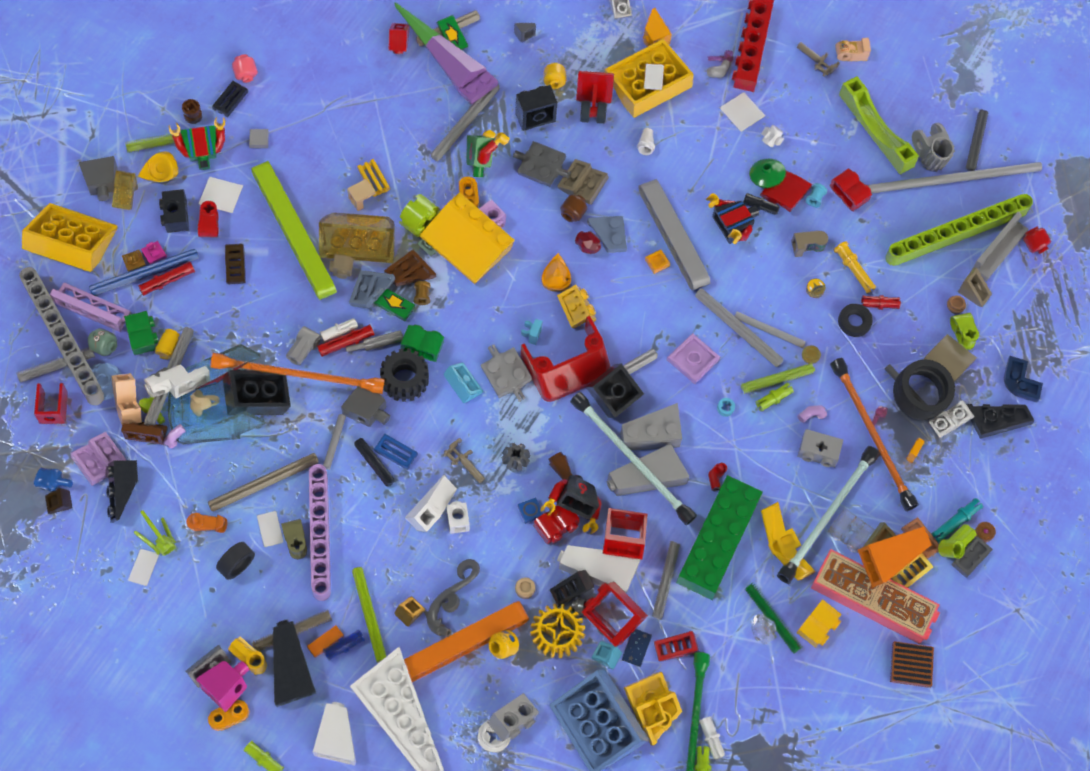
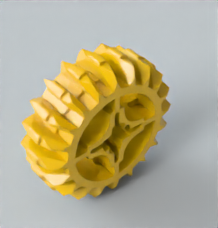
(550, 628)

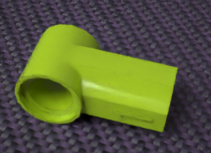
(956, 544)

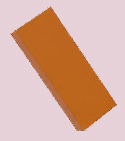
(324, 641)

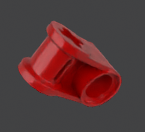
(208, 222)

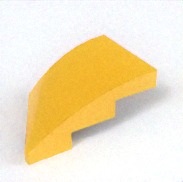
(653, 705)

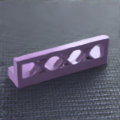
(90, 310)

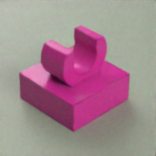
(153, 252)

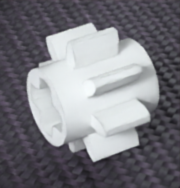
(772, 136)

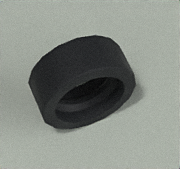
(235, 560)

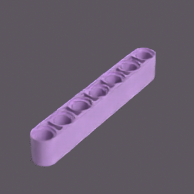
(322, 540)

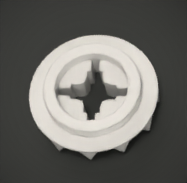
(484, 739)

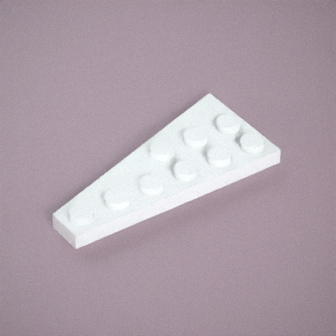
(395, 706)

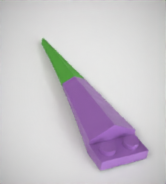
(464, 72)

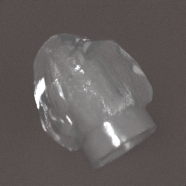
(763, 629)

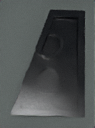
(998, 419)

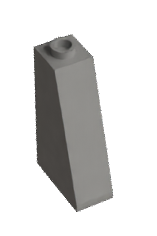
(662, 463)

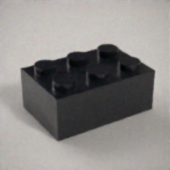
(256, 392)

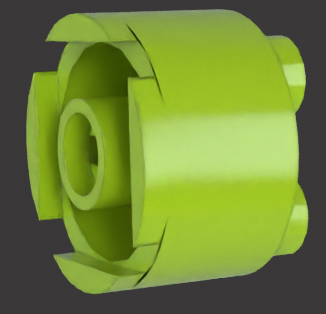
(418, 214)

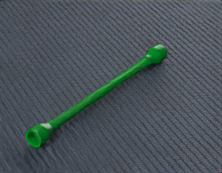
(701, 664)

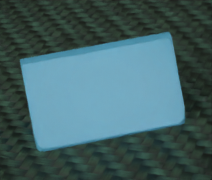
(462, 382)

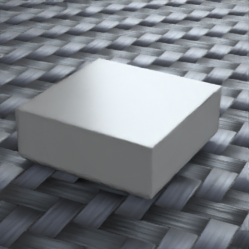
(259, 138)

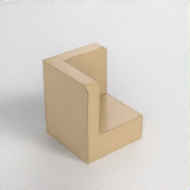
(360, 192)

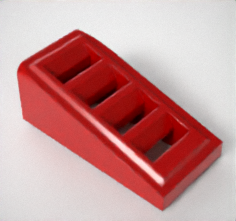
(681, 637)

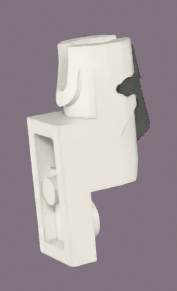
(176, 381)

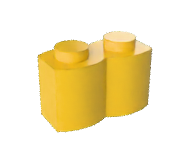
(819, 623)

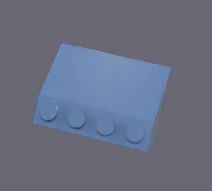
(598, 721)

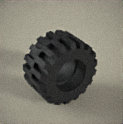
(400, 361)

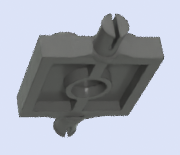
(542, 164)

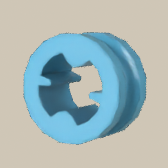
(725, 401)

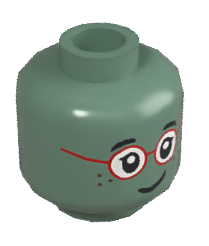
(102, 342)

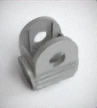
(936, 143)

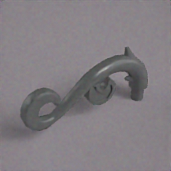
(449, 594)

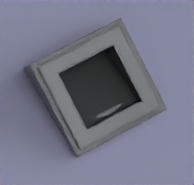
(524, 30)

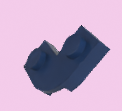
(1017, 383)

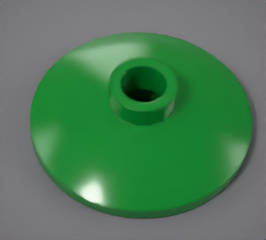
(767, 173)

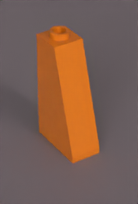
(891, 555)

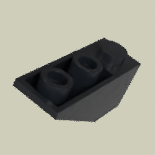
(122, 480)

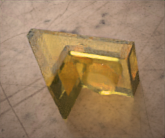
(124, 189)

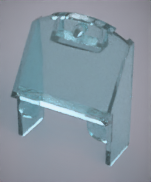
(214, 422)

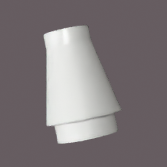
(646, 142)

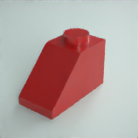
(398, 37)

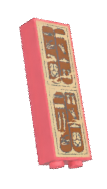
(885, 604)

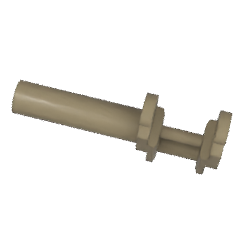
(820, 60)
(463, 459)

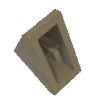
(975, 288)

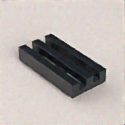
(234, 102)

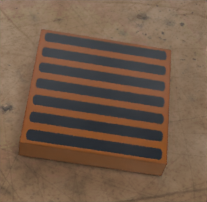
(912, 664)

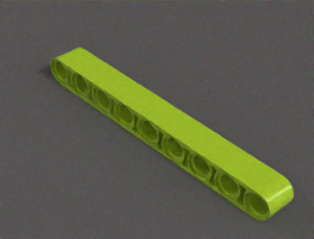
(293, 230)
(952, 234)

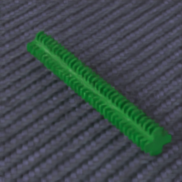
(767, 611)

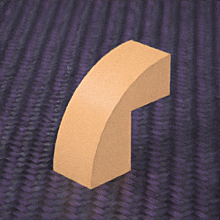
(125, 398)

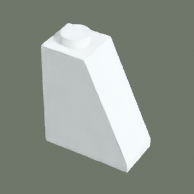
(335, 736)

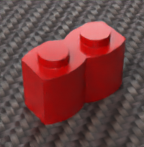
(851, 189)
(557, 523)

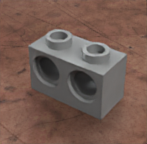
(511, 714)

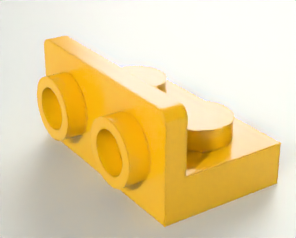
(576, 305)

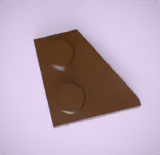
(410, 269)

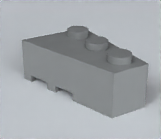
(653, 430)

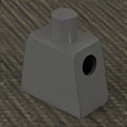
(100, 176)
(365, 407)

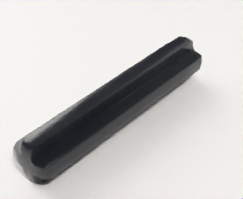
(374, 462)

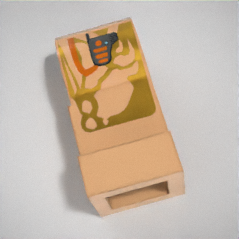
(853, 50)

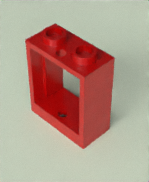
(623, 545)
(602, 625)

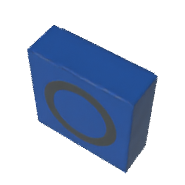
(529, 510)

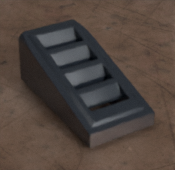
(582, 581)

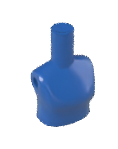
(50, 479)

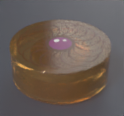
(985, 531)

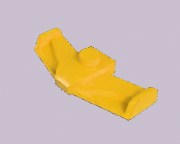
(782, 542)

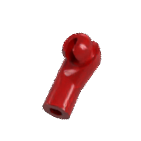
(715, 474)

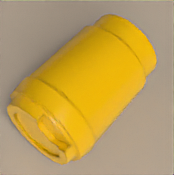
(167, 344)

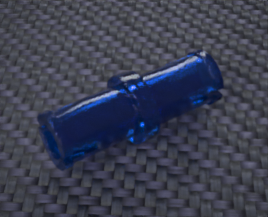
(343, 645)

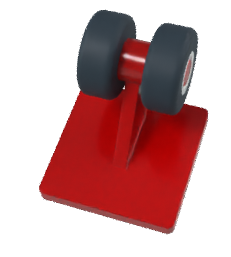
(594, 88)

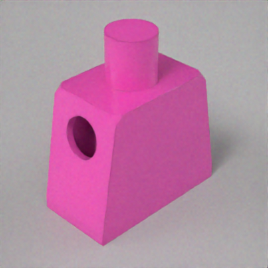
(224, 683)

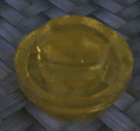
(811, 354)

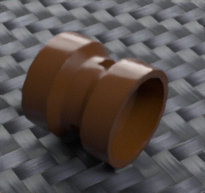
(192, 111)

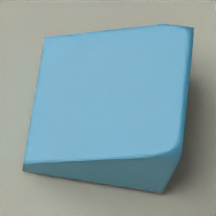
(607, 654)

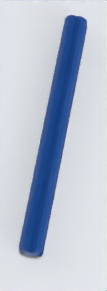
(143, 272)

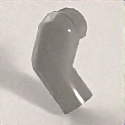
(719, 71)

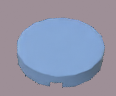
(103, 375)

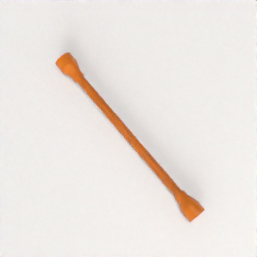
(374, 385)

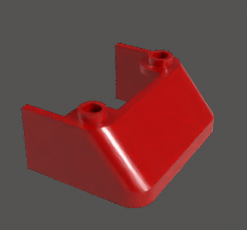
(571, 375)

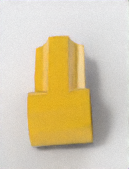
(245, 652)

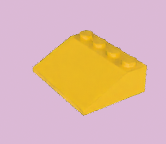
(630, 78)
(68, 237)
(467, 238)

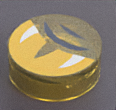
(815, 288)

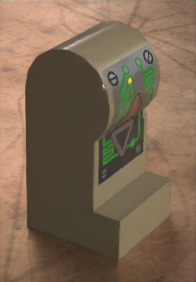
(809, 241)

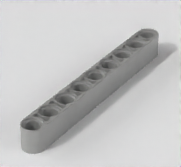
(65, 341)

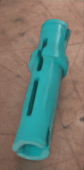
(964, 514)

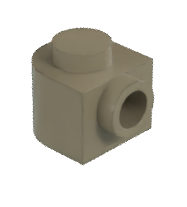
(341, 266)

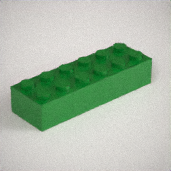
(719, 537)

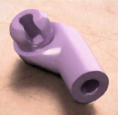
(811, 411)
(170, 439)

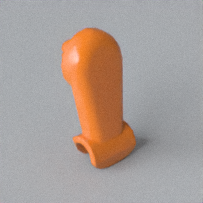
(204, 522)

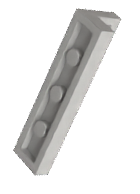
(1001, 247)

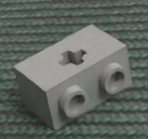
(829, 446)

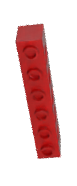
(752, 51)

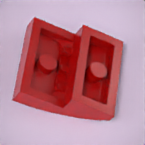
(788, 192)

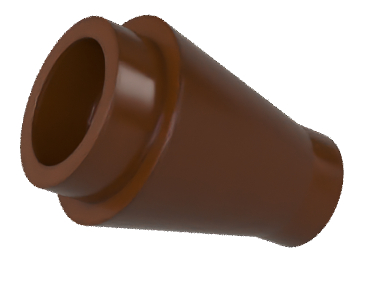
(560, 465)

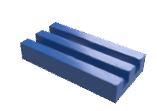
(379, 450)

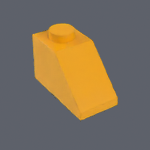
(656, 29)

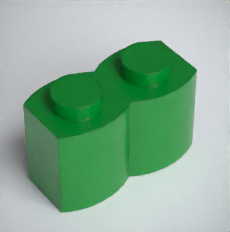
(140, 332)
(424, 342)

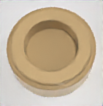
(525, 588)

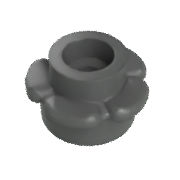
(578, 605)

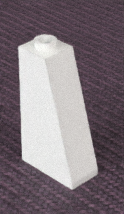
(599, 566)

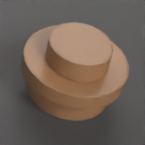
(956, 304)

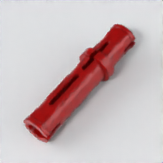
(166, 278)
(345, 340)

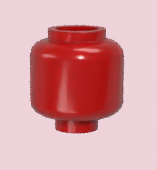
(1037, 240)

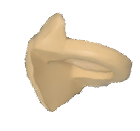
(200, 402)

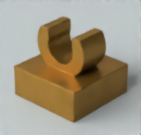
(133, 260)

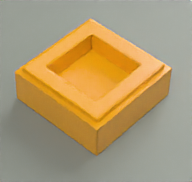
(657, 261)
(915, 450)

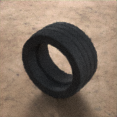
(938, 375)

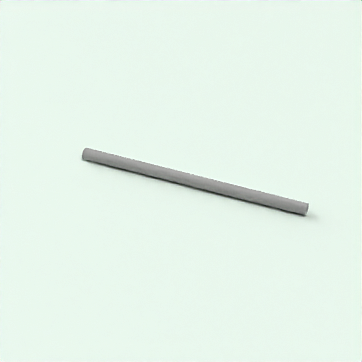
(955, 177)

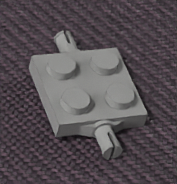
(506, 372)

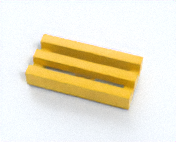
(372, 163)

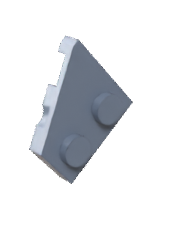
(610, 232)
(369, 288)

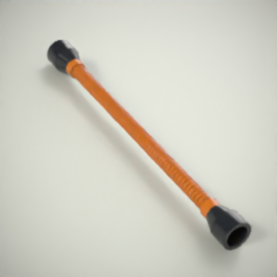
(907, 499)

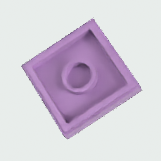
(693, 358)

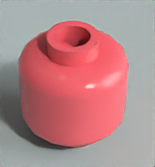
(244, 68)

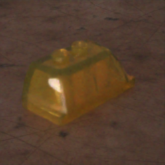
(357, 236)

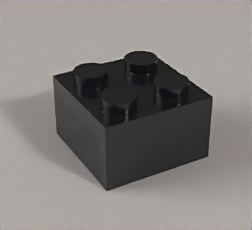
(536, 107)
(614, 390)

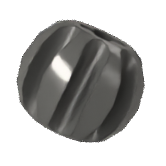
(516, 451)

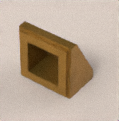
(409, 611)

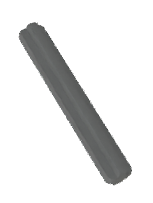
(977, 140)

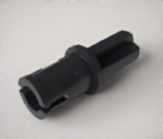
(760, 203)

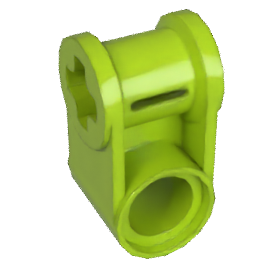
(965, 330)

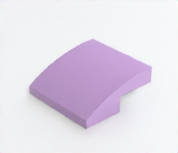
(95, 457)

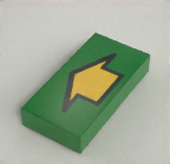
(452, 32)
(395, 304)

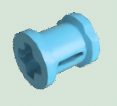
(816, 195)

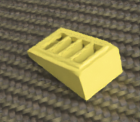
(926, 564)

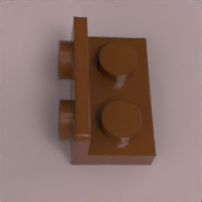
(143, 433)

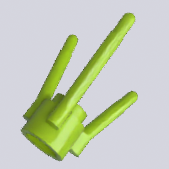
(164, 544)

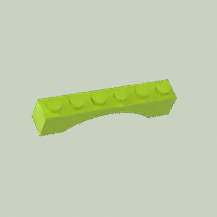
(896, 150)

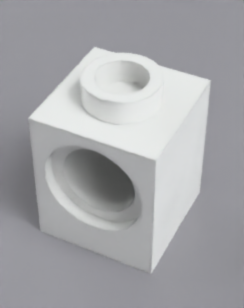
(458, 525)

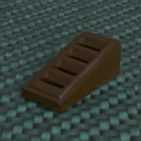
(235, 251)

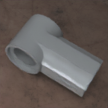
(305, 341)

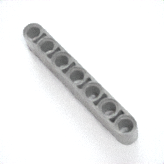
(674, 234)

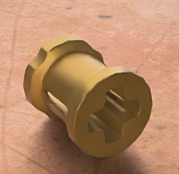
(422, 293)

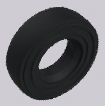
(855, 331)

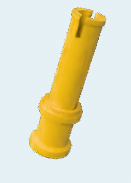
(850, 260)

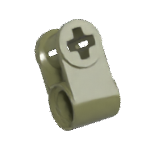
(294, 536)

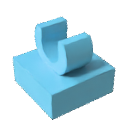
(534, 332)

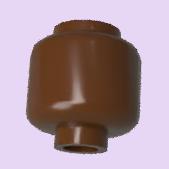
(573, 208)

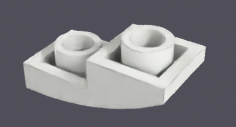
(951, 419)

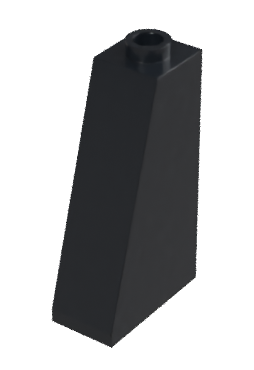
(291, 671)

